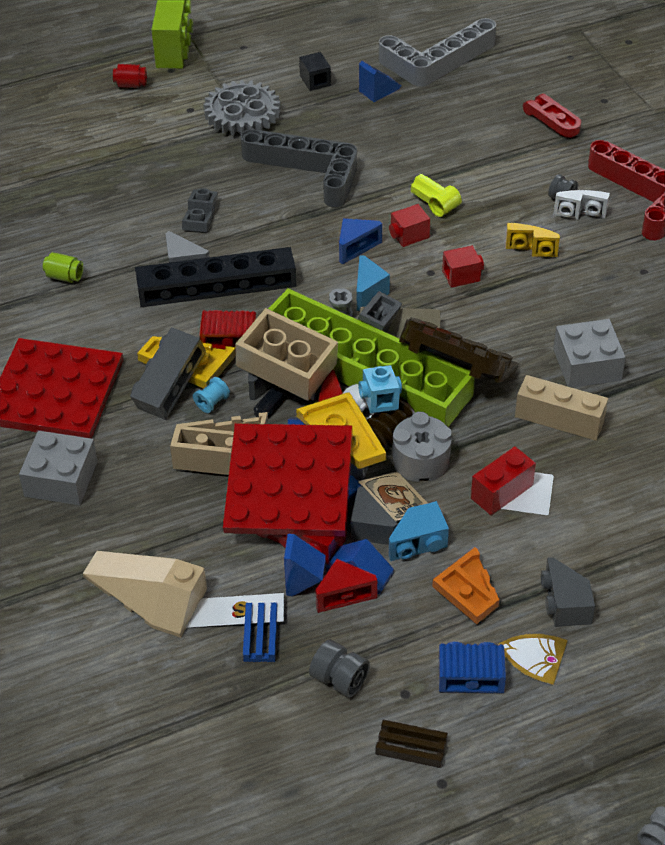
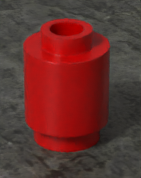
(130, 75)

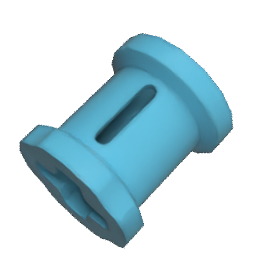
(211, 395)

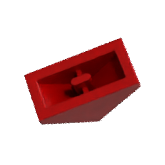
(345, 586)

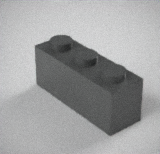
(167, 373)

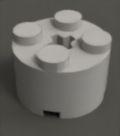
(421, 447)

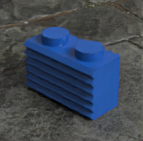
(471, 668)

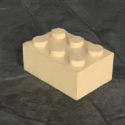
(286, 354)

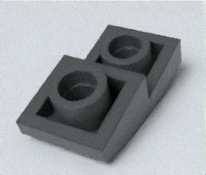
(200, 210)

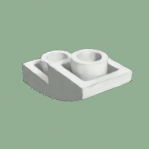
(577, 202)

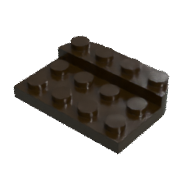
(482, 361)

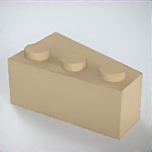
(206, 444)

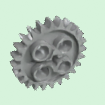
(241, 107)

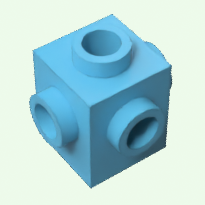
(380, 389)

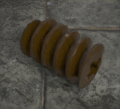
(385, 422)

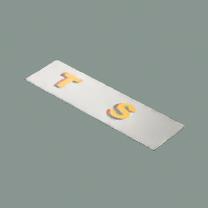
(232, 610)

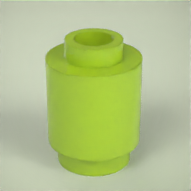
(63, 267)

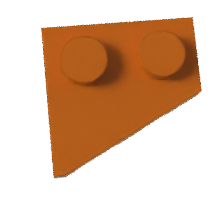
(468, 587)

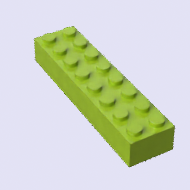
(426, 379)

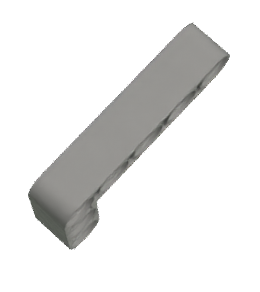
(427, 66)

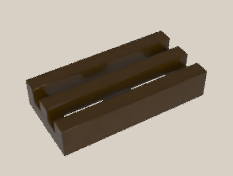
(414, 738)

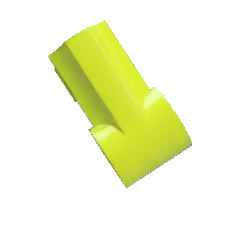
(439, 199)

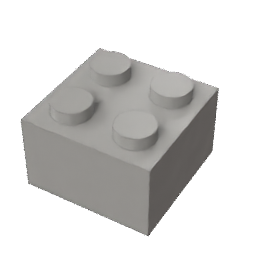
(589, 353)
(58, 467)

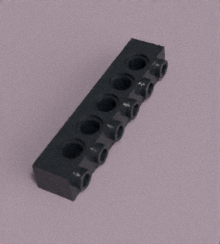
(216, 277)

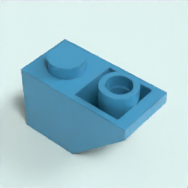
(419, 532)

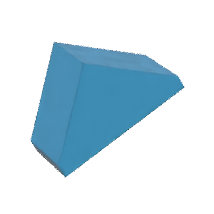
(370, 281)

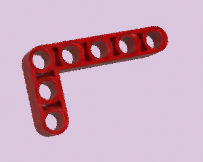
(635, 176)

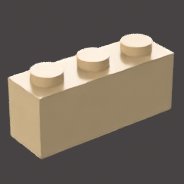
(561, 407)

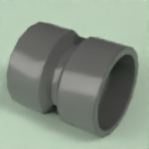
(337, 667)

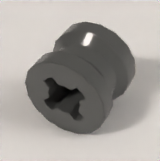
(560, 184)

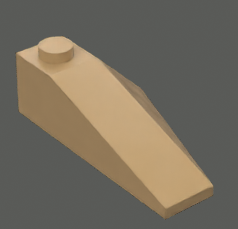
(153, 587)

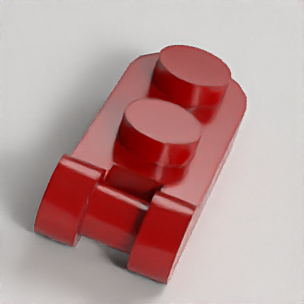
(553, 115)

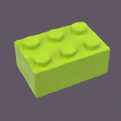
(172, 33)

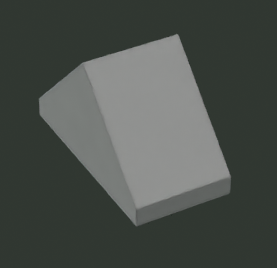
(182, 249)

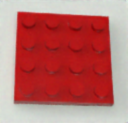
(56, 387)
(288, 479)

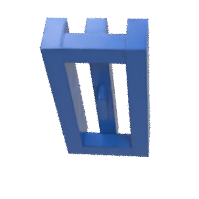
(259, 656)

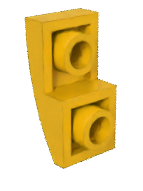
(540, 240)

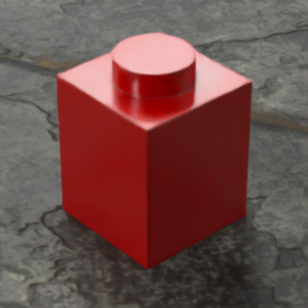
(410, 225)
(462, 266)

